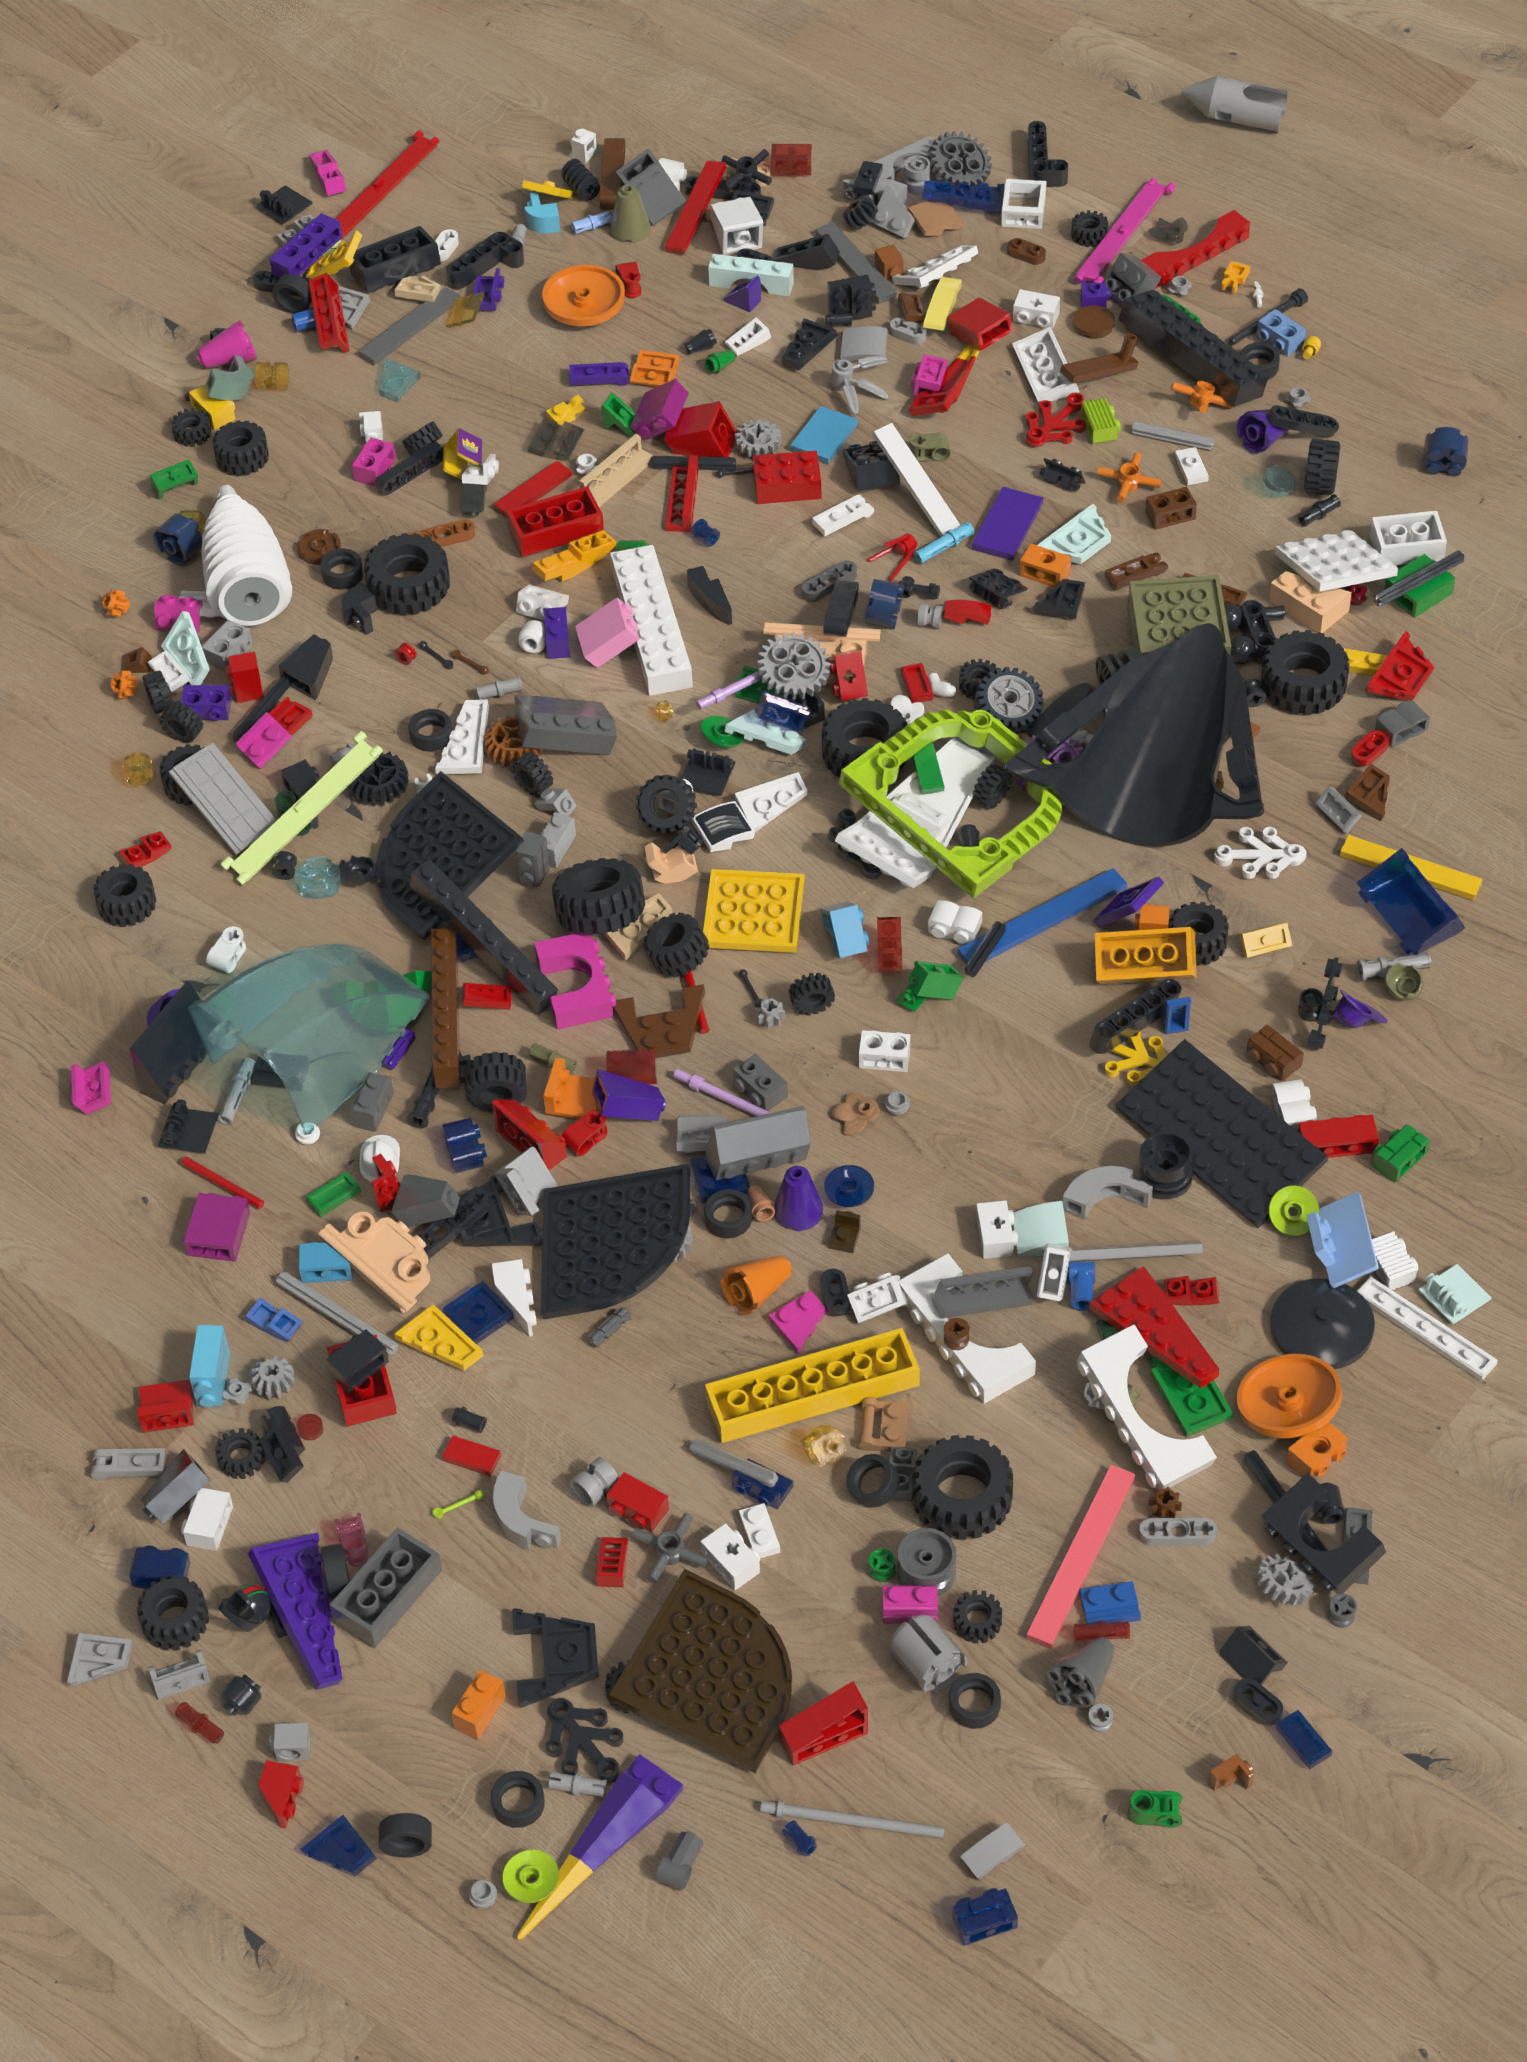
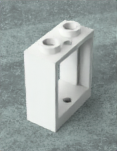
(1032, 215)

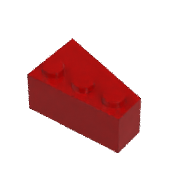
(825, 1725)

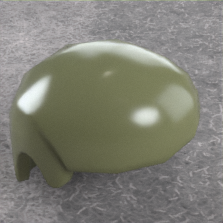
(1404, 981)

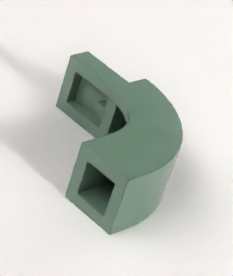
(231, 384)

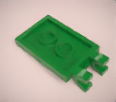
(1191, 1406)

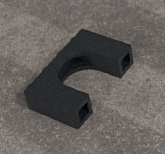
(1335, 1567)

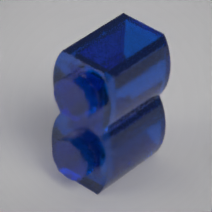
(463, 1144)
(152, 1564)

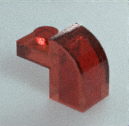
(889, 944)

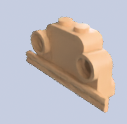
(856, 639)
(383, 1256)

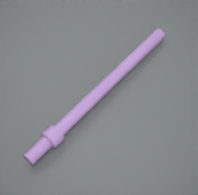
(718, 695)
(698, 1083)

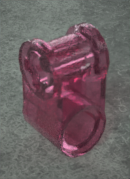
(352, 1536)

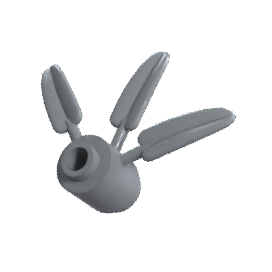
(842, 378)

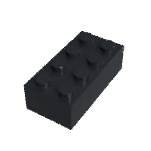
(395, 259)

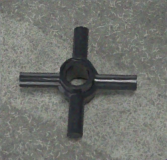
(746, 169)

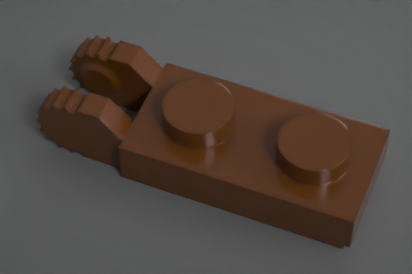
(1135, 570)

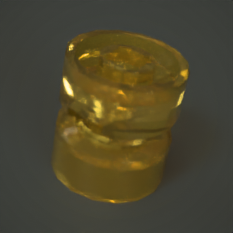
(272, 375)

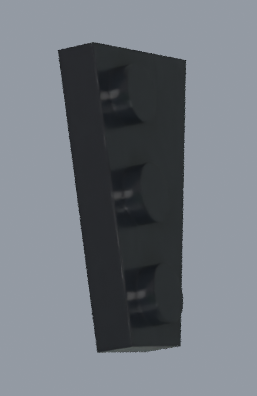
(807, 344)

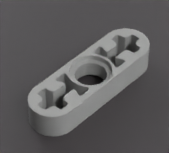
(1197, 1524)

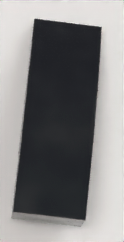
(709, 594)

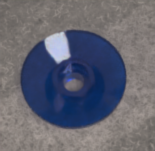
(849, 1178)

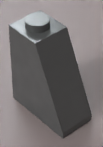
(424, 1200)

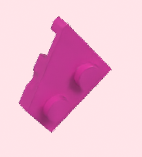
(798, 1319)

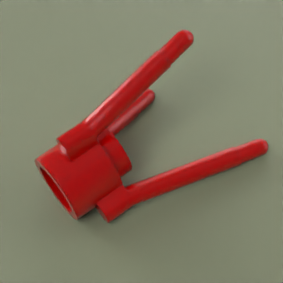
(903, 546)

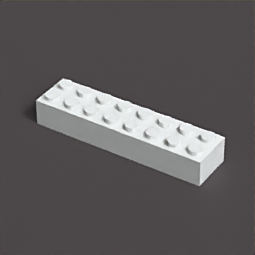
(660, 641)

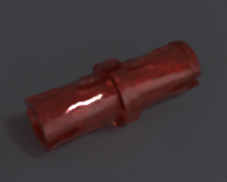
(1109, 1630)

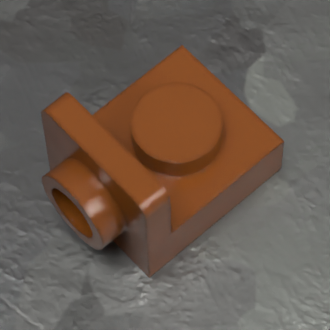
(1228, 1771)

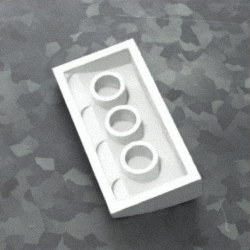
(1042, 363)

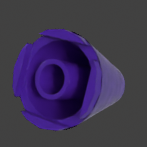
(1258, 431)
(798, 1200)

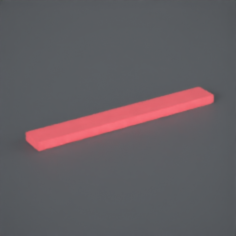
(1080, 1557)

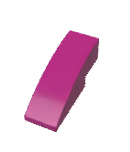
(327, 172)

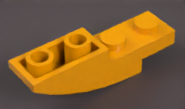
(578, 557)

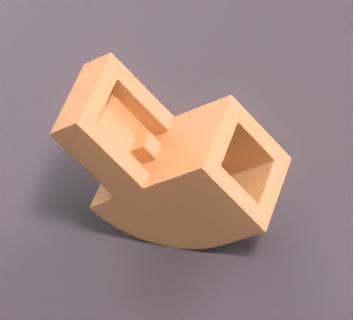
(672, 866)

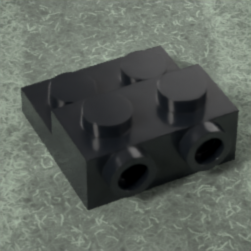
(852, 296)

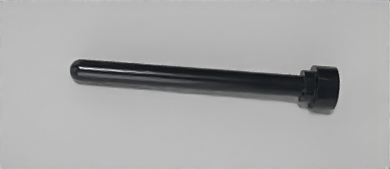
(1297, 298)

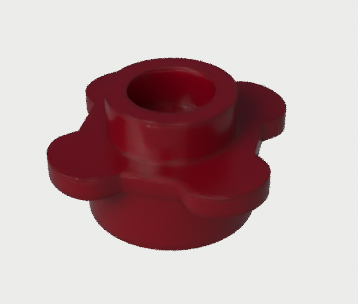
(1357, 595)

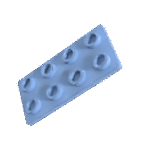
(1343, 1239)

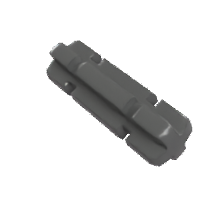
(609, 1327)

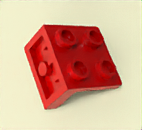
(166, 1406)

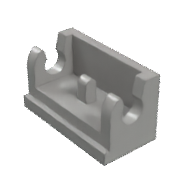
(180, 1676)

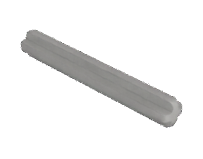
(1172, 435)
(733, 1462)

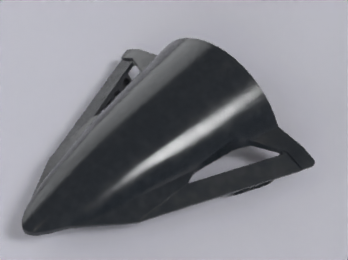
(1158, 748)

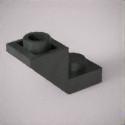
(473, 498)

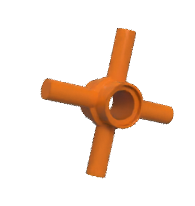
(1201, 395)
(1129, 477)

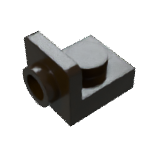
(845, 1231)

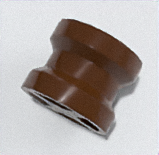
(951, 1337)

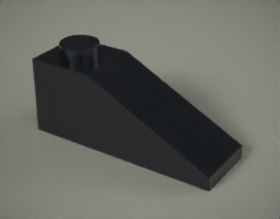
(810, 253)
(299, 780)

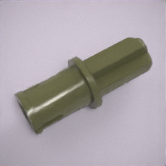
(548, 1057)

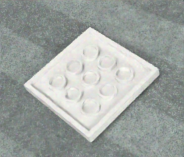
(1335, 560)

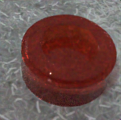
(310, 1427)

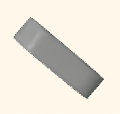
(908, 331)

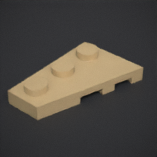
(629, 939)

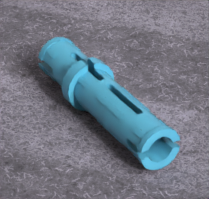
(950, 539)

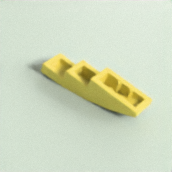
(942, 303)

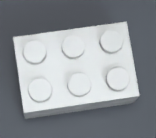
(1408, 536)

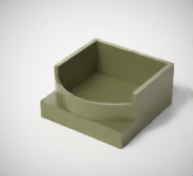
(1171, 607)

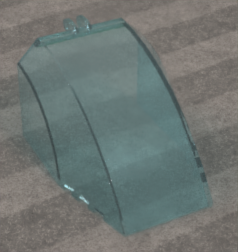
(315, 1018)

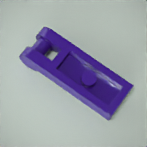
(599, 373)

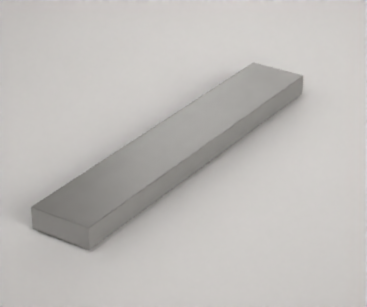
(1136, 1250)

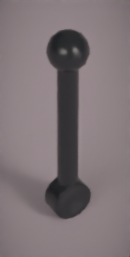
(720, 473)
(448, 663)
(743, 974)

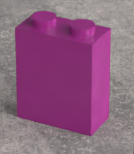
(659, 409)
(217, 1227)

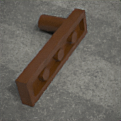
(1103, 365)

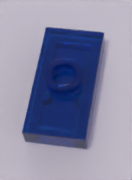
(1304, 1739)

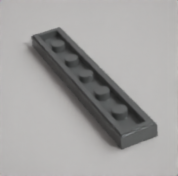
(857, 262)
(408, 326)

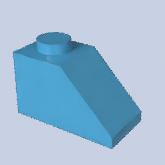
(322, 1264)

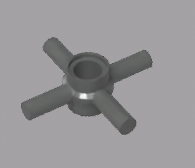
(671, 1556)

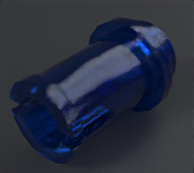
(804, 1843)

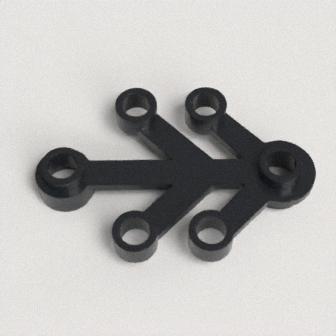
(844, 820)
(1332, 970)
(582, 1737)

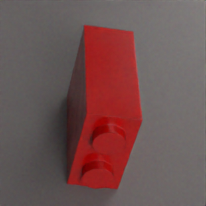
(980, 324)

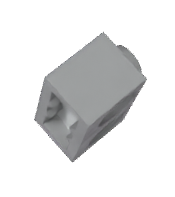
(227, 641)

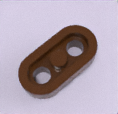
(1026, 251)

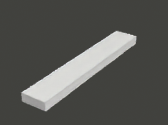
(916, 479)
(1427, 1329)

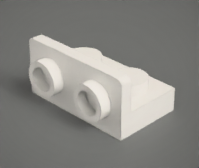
(483, 473)
(534, 599)
(876, 1299)

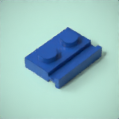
(1110, 1603)

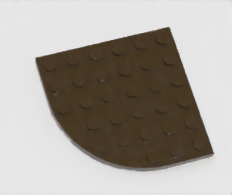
(710, 1672)

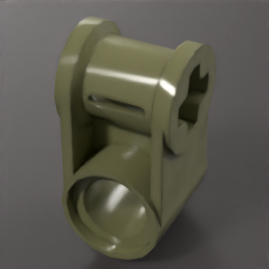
(931, 447)

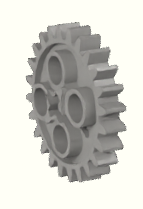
(793, 665)

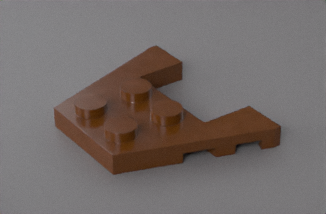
(667, 1031)

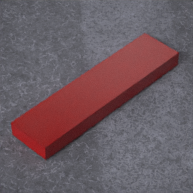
(534, 487)

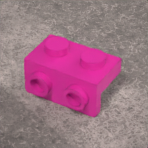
(169, 608)
(90, 1087)

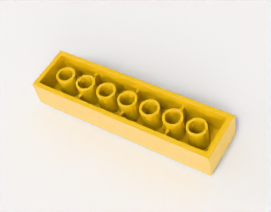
(812, 1385)

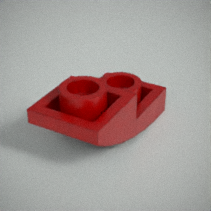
(960, 610)
(149, 849)
(1191, 1293)

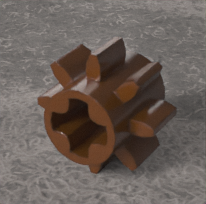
(1165, 1503)

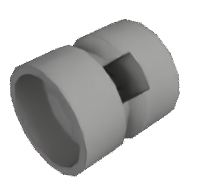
(915, 172)
(591, 1484)

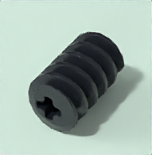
(580, 180)

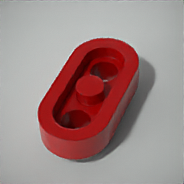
(1370, 748)

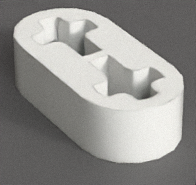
(447, 243)

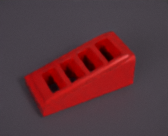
(612, 1579)

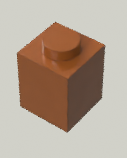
(888, 261)

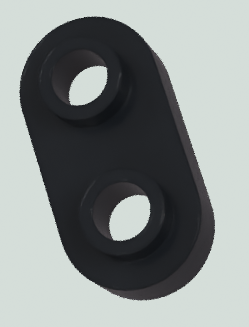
(835, 1294)
(1259, 1702)

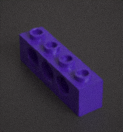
(306, 246)

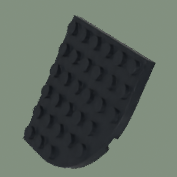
(450, 831)
(610, 1238)

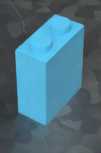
(209, 1365)

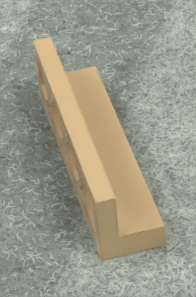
(618, 473)

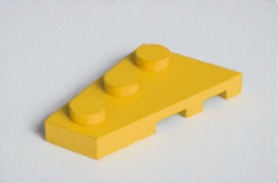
(340, 258)
(440, 1338)

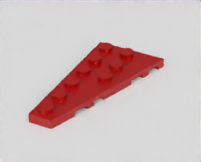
(1142, 1303)

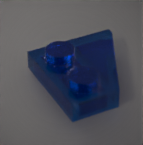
(340, 1848)

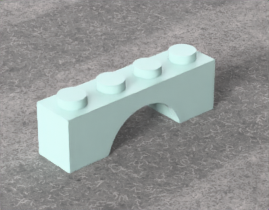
(775, 276)

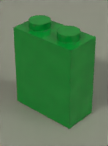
(1425, 595)

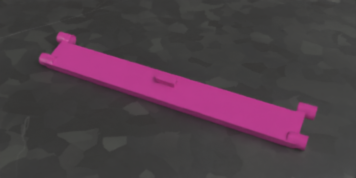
(1122, 231)

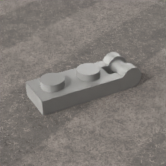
(128, 1462)

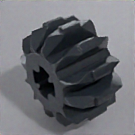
(860, 212)

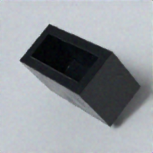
(357, 1360)

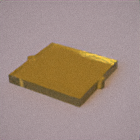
(465, 310)

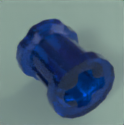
(705, 532)

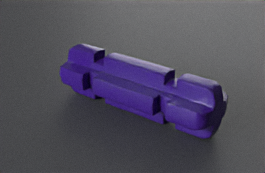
(400, 1048)

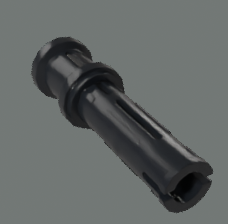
(424, 1103)

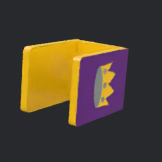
(461, 450)

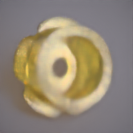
(664, 711)

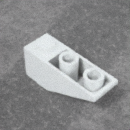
(510, 1287)

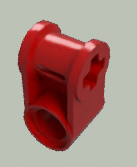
(630, 277)
(583, 1134)

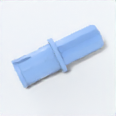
(591, 222)

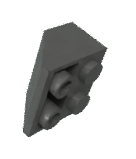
(1130, 277)

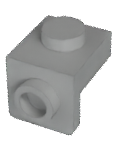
(556, 800)

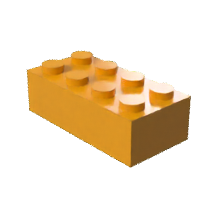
(1145, 955)

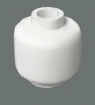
(532, 637)

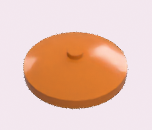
(583, 295)
(1289, 1395)

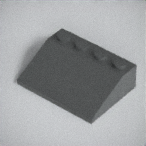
(565, 724)

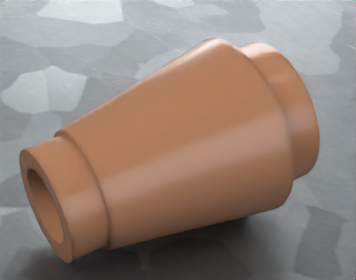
(760, 1203)

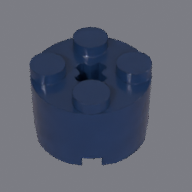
(1445, 451)
(178, 538)
(884, 603)

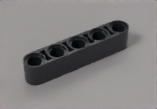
(841, 608)
(1133, 1016)

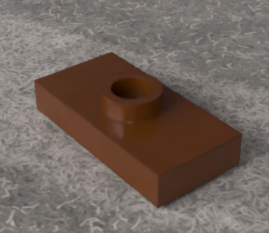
(911, 307)

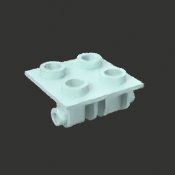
(1454, 1293)

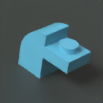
(541, 217)

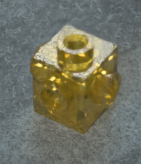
(824, 1445)

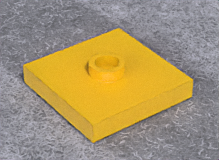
(547, 188)

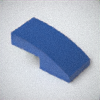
(273, 1321)

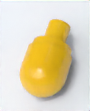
(1311, 347)

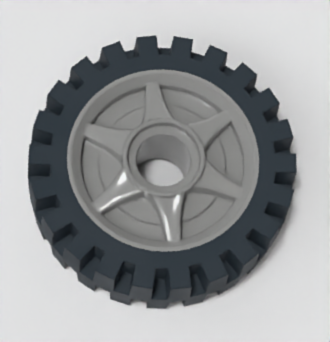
(1015, 687)

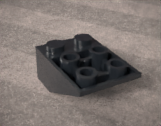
(870, 466)

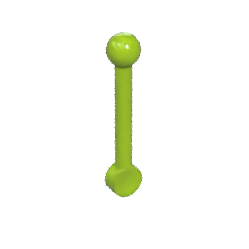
(439, 1512)

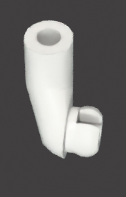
(940, 688)

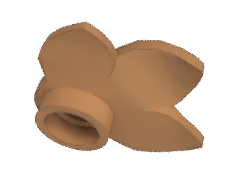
(854, 1112)

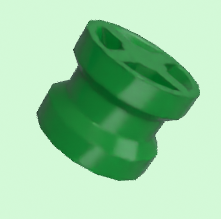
(879, 1558)

